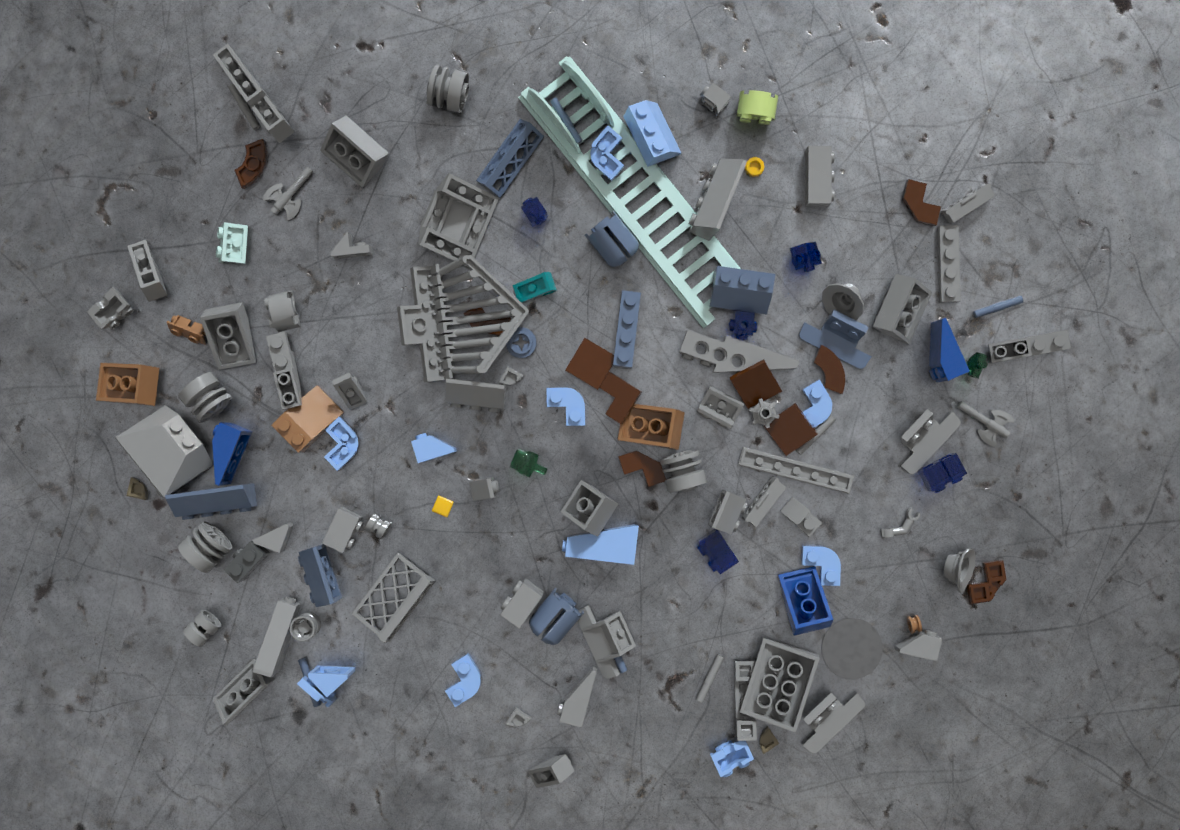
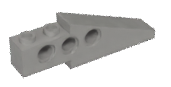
(253, 93)
(732, 347)

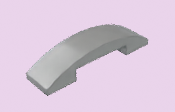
(745, 725)

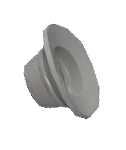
(844, 299)
(960, 568)

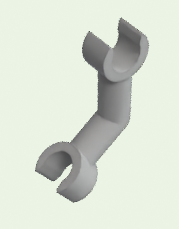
(890, 532)

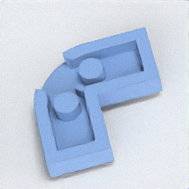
(601, 153)
(571, 400)
(820, 403)
(346, 446)
(827, 560)
(469, 680)
(310, 688)

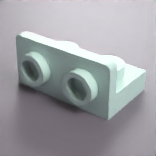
(232, 243)

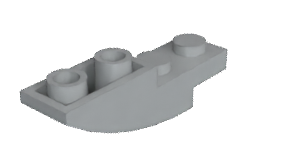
(1029, 346)
(285, 370)

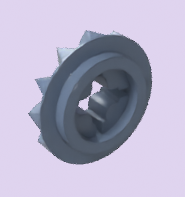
(528, 348)

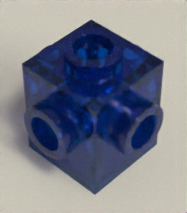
(806, 256)
(745, 318)

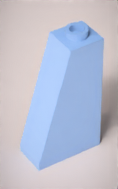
(611, 545)

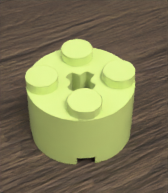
(757, 106)

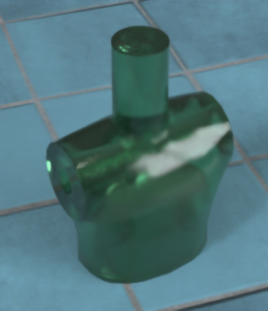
(976, 364)
(526, 462)

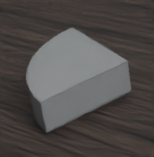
(510, 377)
(517, 718)

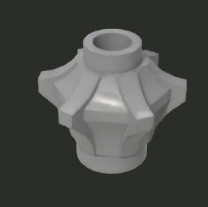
(769, 409)

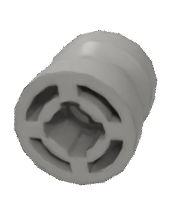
(377, 526)

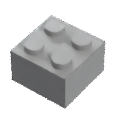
(589, 508)
(521, 604)

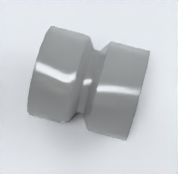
(305, 626)
(200, 630)

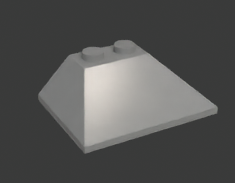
(456, 218)
(165, 450)

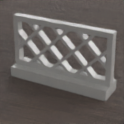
(402, 611)

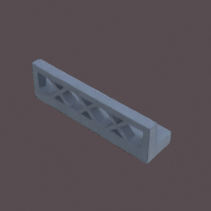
(516, 139)

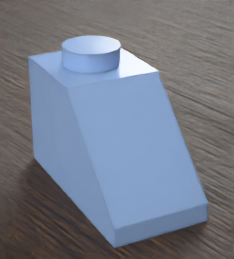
(430, 447)

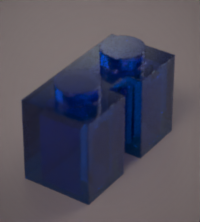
(941, 472)
(717, 551)

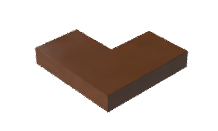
(624, 394)

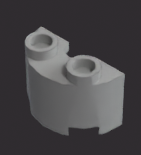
(110, 310)
(282, 311)

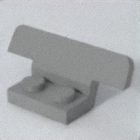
(926, 438)
(606, 639)
(829, 719)

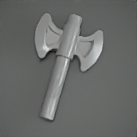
(283, 200)
(993, 426)

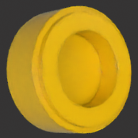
(754, 167)

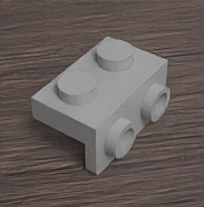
(720, 407)

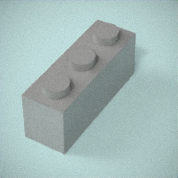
(819, 176)

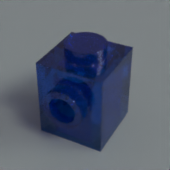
(534, 211)

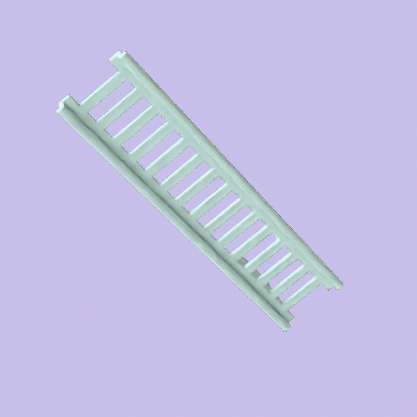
(560, 135)

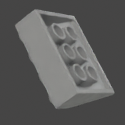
(780, 684)

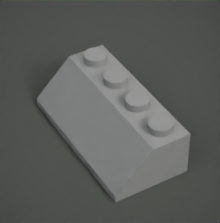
(716, 197)

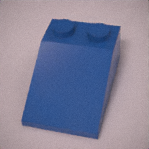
(945, 355)
(228, 448)
(805, 601)

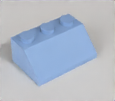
(651, 132)

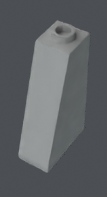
(277, 638)

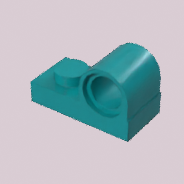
(535, 286)

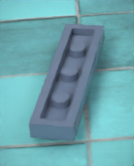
(626, 329)

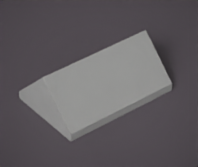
(240, 693)

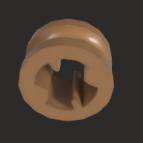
(914, 624)

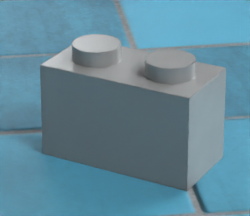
(342, 530)

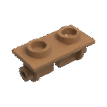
(180, 327)

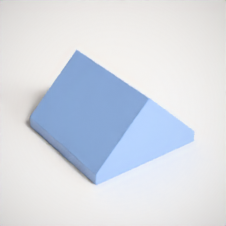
(329, 677)

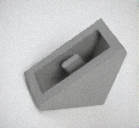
(276, 539)

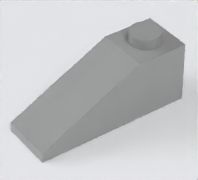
(147, 271)
(577, 701)

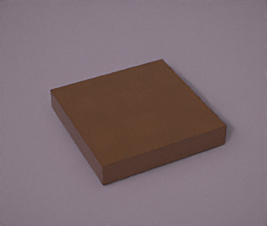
(590, 363)
(755, 383)
(791, 429)

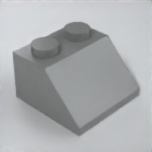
(727, 512)

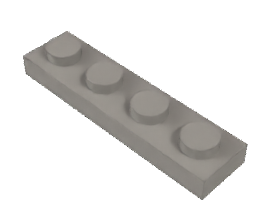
(949, 263)

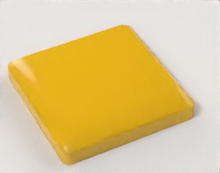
(442, 506)

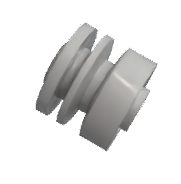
(452, 89)
(205, 397)
(683, 471)
(205, 547)

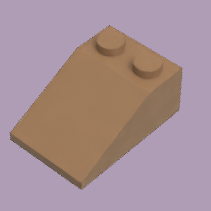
(127, 383)
(307, 422)
(653, 426)

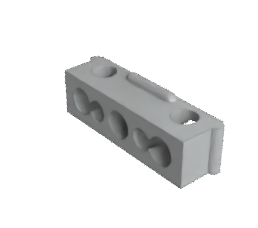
(968, 203)
(764, 501)

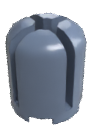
(605, 245)
(561, 624)

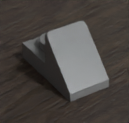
(345, 248)
(350, 391)
(801, 516)

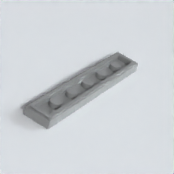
(796, 470)

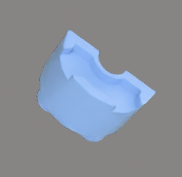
(731, 755)

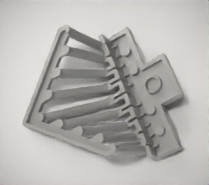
(427, 323)

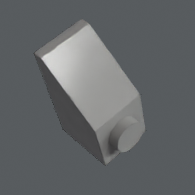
(921, 645)
(551, 771)

